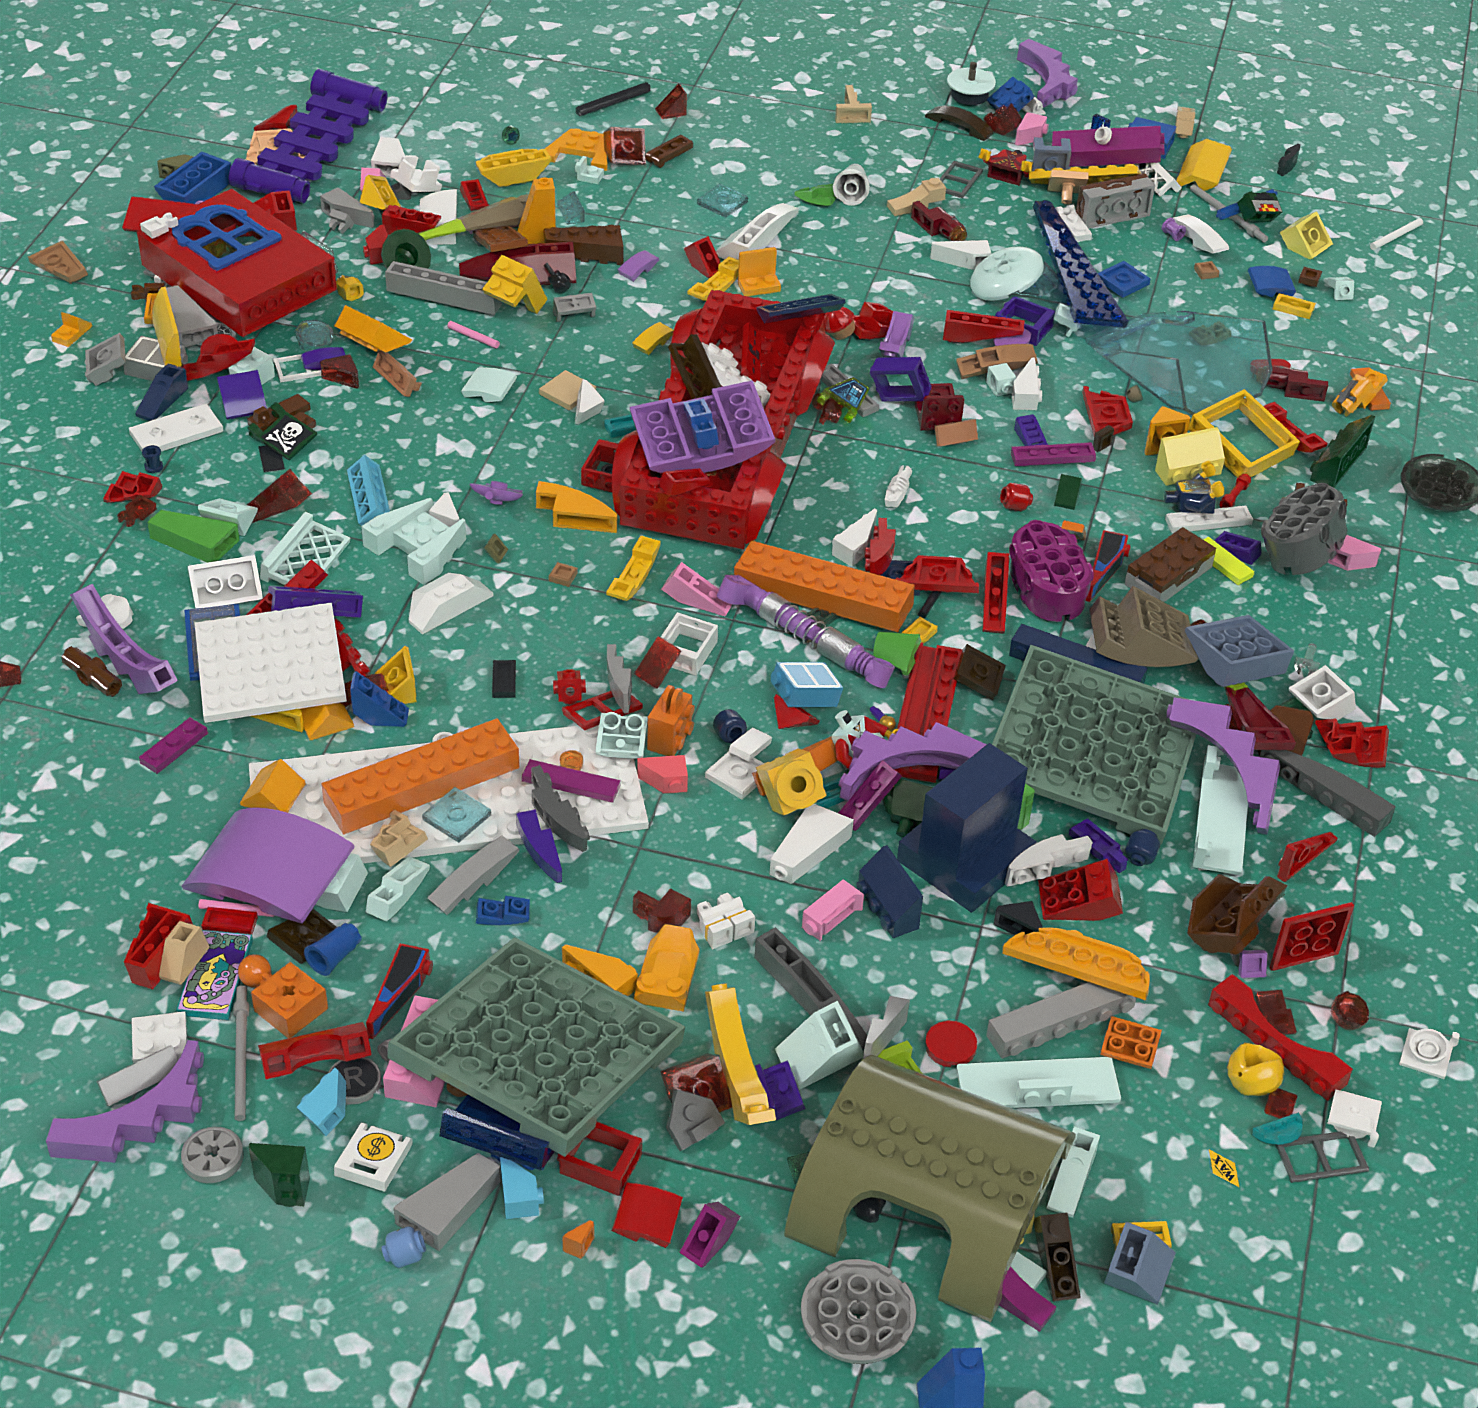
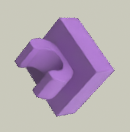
(1252, 963)

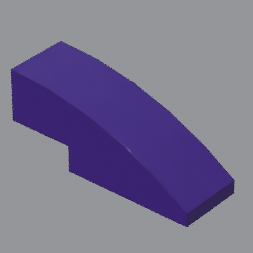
(539, 844)

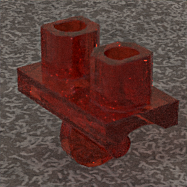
(830, 410)

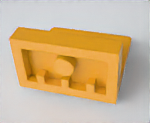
(758, 272)

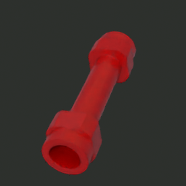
(1242, 483)

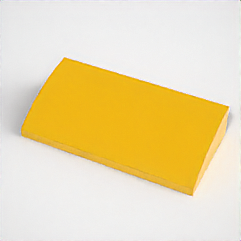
(166, 329)

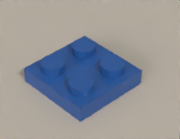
(1124, 279)

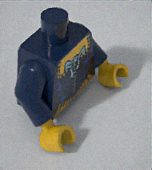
(1196, 494)

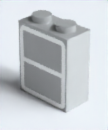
(145, 358)

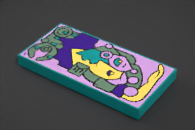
(213, 981)

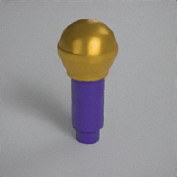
(882, 718)

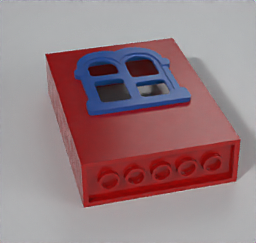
(250, 284)

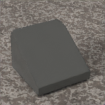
(401, 191)

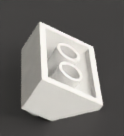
(225, 582)

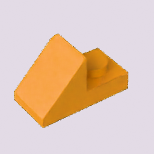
(71, 330)

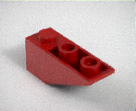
(400, 218)

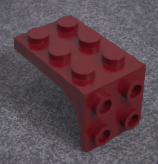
(939, 407)

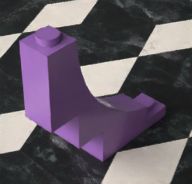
(1257, 773)

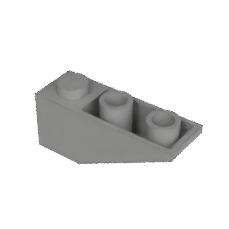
(343, 202)

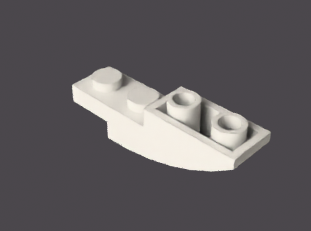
(1043, 856)

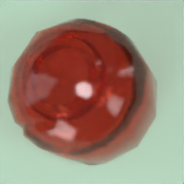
(1349, 1011)

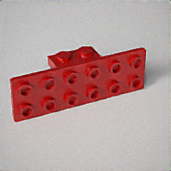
(143, 209)

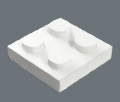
(158, 1032)

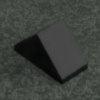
(1017, 918)

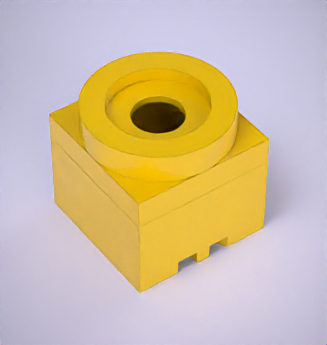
(791, 781)

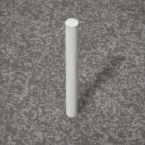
(1399, 232)

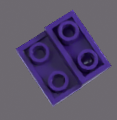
(241, 393)

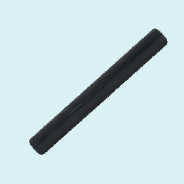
(613, 99)

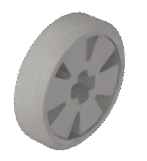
(205, 1167)

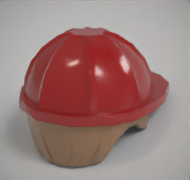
(840, 323)

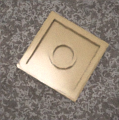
(563, 390)

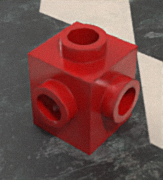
(566, 679)

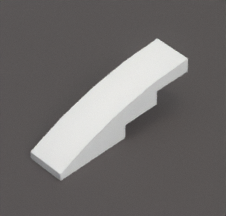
(1202, 234)

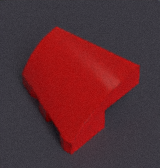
(279, 120)
(130, 486)

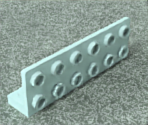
(1220, 817)

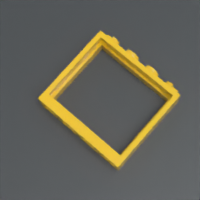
(1263, 419)

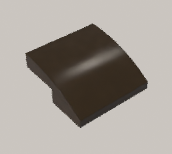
(296, 936)

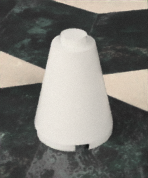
(851, 185)

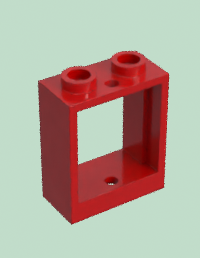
(590, 477)
(596, 1176)

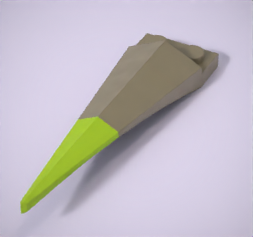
(502, 213)

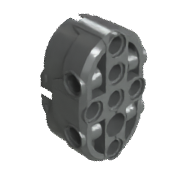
(1305, 529)

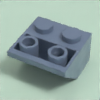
(1140, 1263)

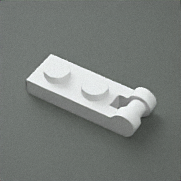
(1074, 223)

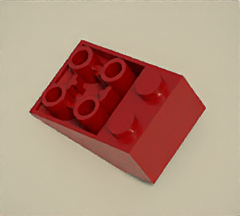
(280, 206)
(1081, 893)

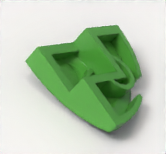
(817, 195)

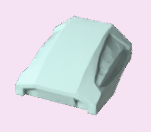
(621, 735)

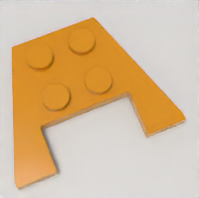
(580, 144)

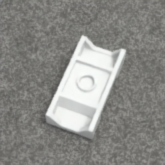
(728, 374)

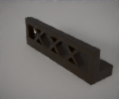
(699, 363)

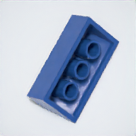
(195, 180)

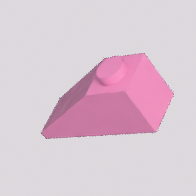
(694, 590)

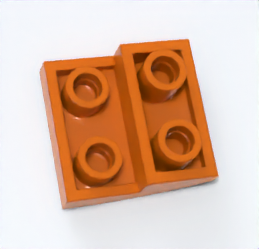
(1131, 1042)

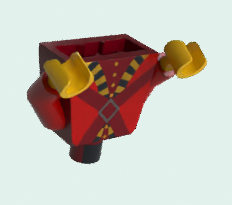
(1006, 165)

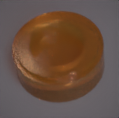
(571, 759)

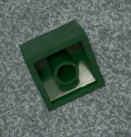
(281, 1172)

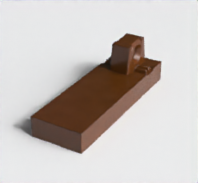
(263, 418)

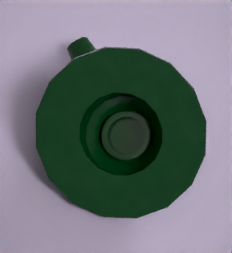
(407, 248)

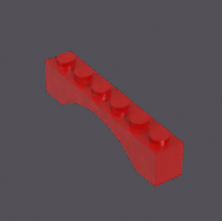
(1316, 1068)

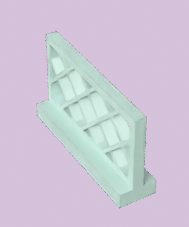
(290, 547)

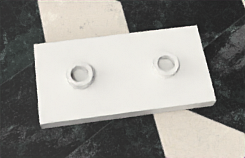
(177, 428)

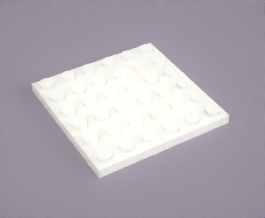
(269, 662)

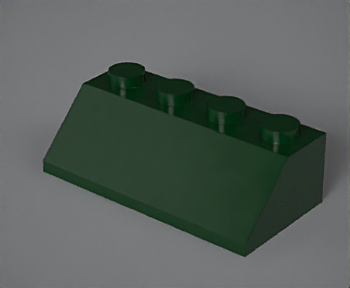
(1342, 452)

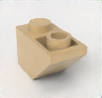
(182, 952)

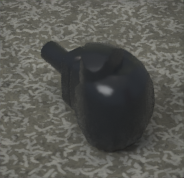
(559, 280)
(869, 1209)

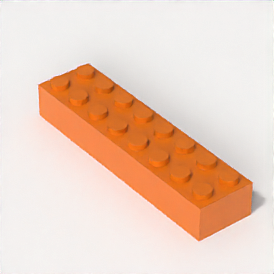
(827, 585)
(420, 775)

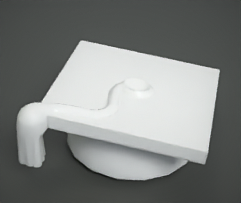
(1428, 1051)
(1355, 1115)

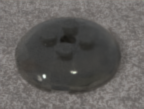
(1440, 483)

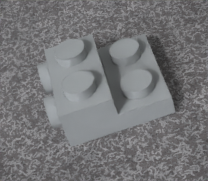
(104, 358)

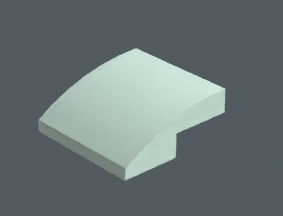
(489, 383)

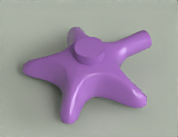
(497, 492)

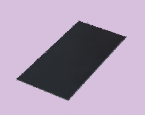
(270, 459)

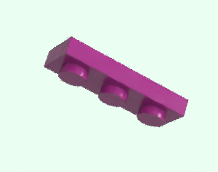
(173, 745)
(870, 794)

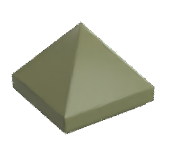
(496, 548)

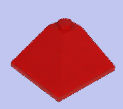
(1311, 936)

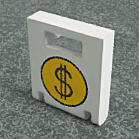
(374, 1149)

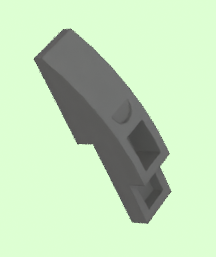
(557, 814)

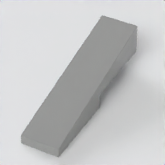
(884, 1030)

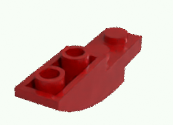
(881, 548)
(308, 577)

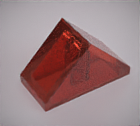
(673, 104)
(340, 370)

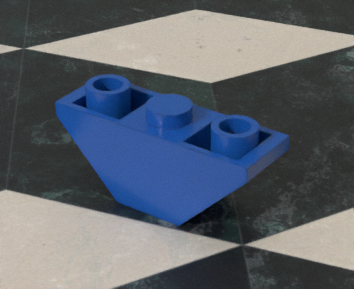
(375, 704)

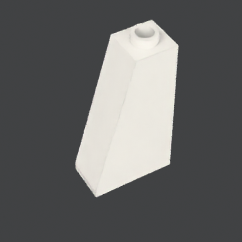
(809, 842)

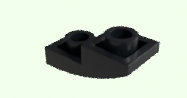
(1289, 160)

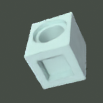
(1000, 379)

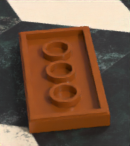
(500, 238)

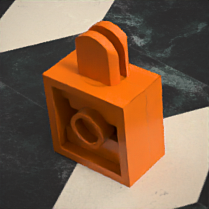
(670, 722)

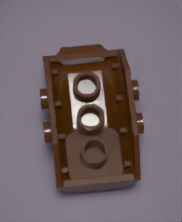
(1228, 913)

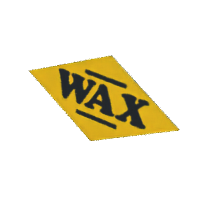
(1224, 1168)

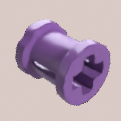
(1174, 229)

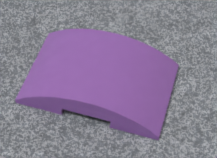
(670, 441)
(270, 862)

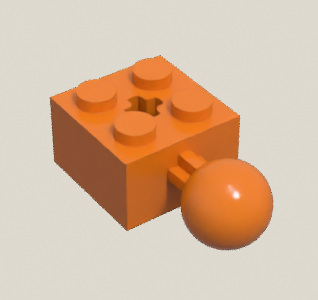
(284, 999)

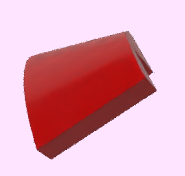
(872, 321)
(1355, 743)

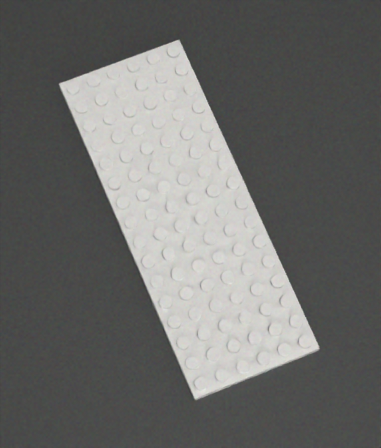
(501, 794)

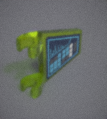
(848, 393)

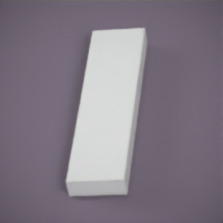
(1202, 521)

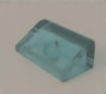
(571, 209)

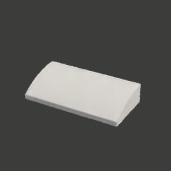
(443, 204)

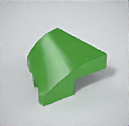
(897, 649)

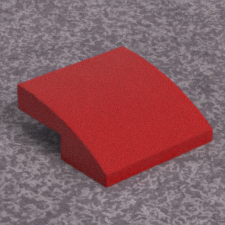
(647, 1214)

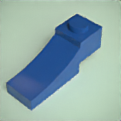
(701, 423)

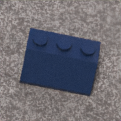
(891, 893)

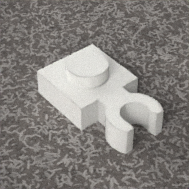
(156, 226)

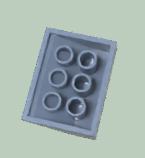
(1238, 650)

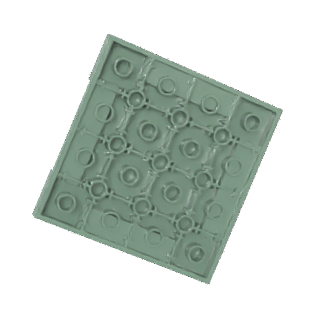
(1096, 741)
(537, 1043)

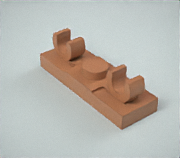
(396, 373)

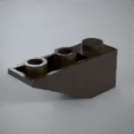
(1057, 1255)

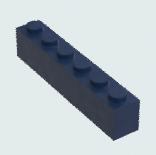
(1029, 636)

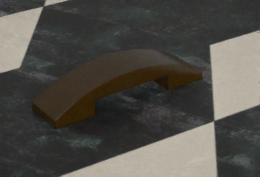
(978, 127)

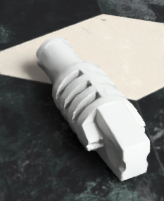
(898, 487)

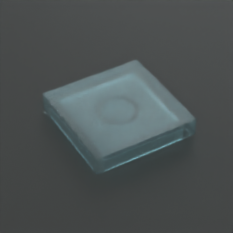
(722, 200)
(456, 814)

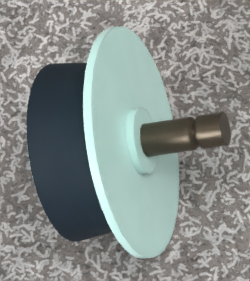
(970, 85)

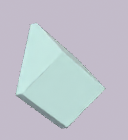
(229, 511)

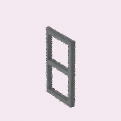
(962, 180)
(1316, 1139)

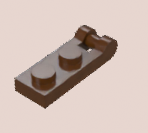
(669, 150)

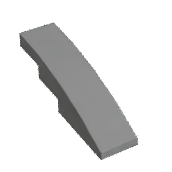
(619, 678)
(473, 873)

